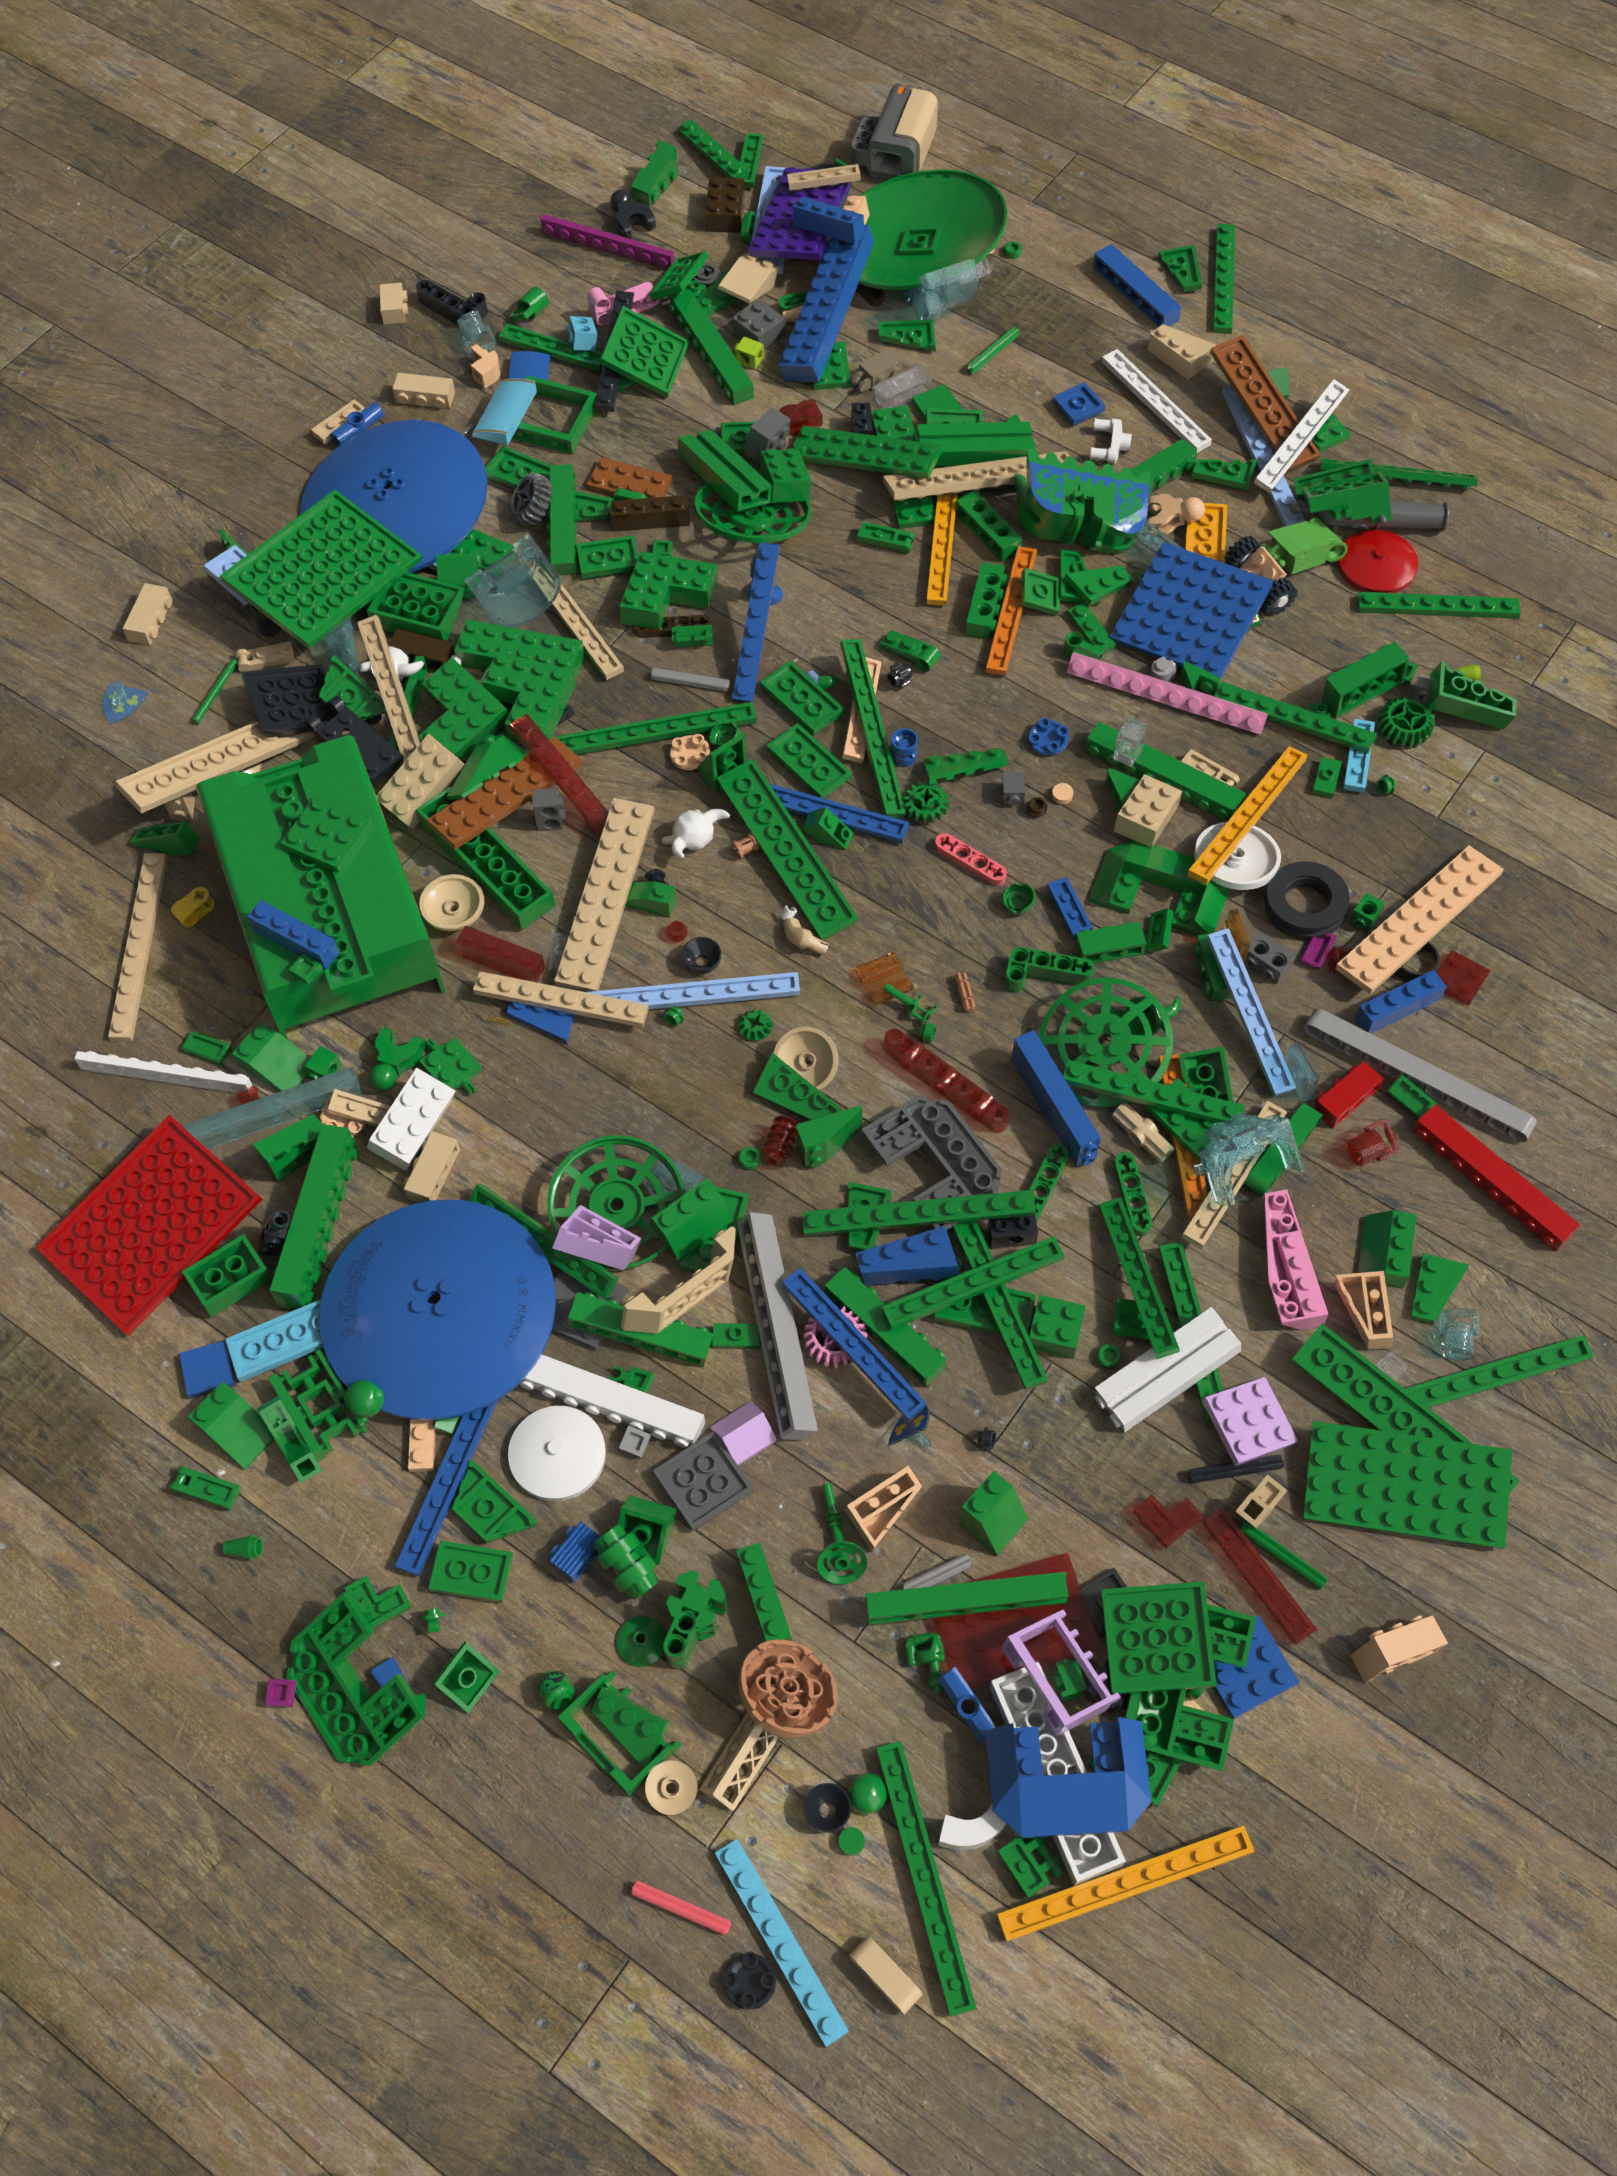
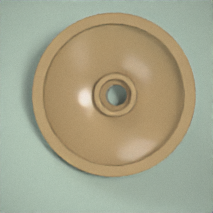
(448, 894)
(809, 1042)

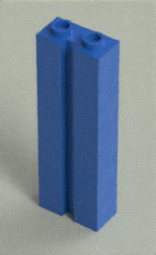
(1055, 1098)

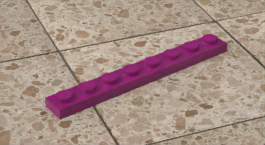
(606, 241)

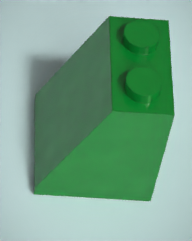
(993, 1513)

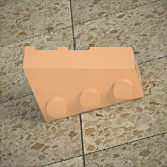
(1368, 1306)
(881, 1506)
(1398, 1647)

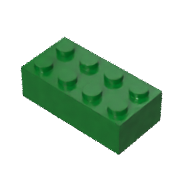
(1365, 679)

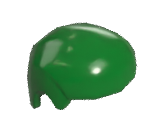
(723, 733)
(1018, 898)
(364, 1398)
(867, 1794)

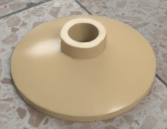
(677, 1774)

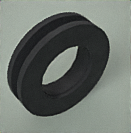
(1313, 876)

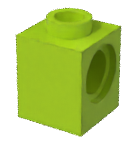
(749, 352)

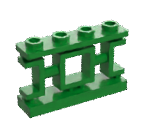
(303, 1414)

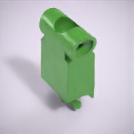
(1305, 545)

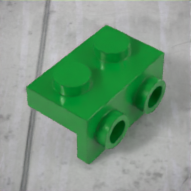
(1128, 1320)

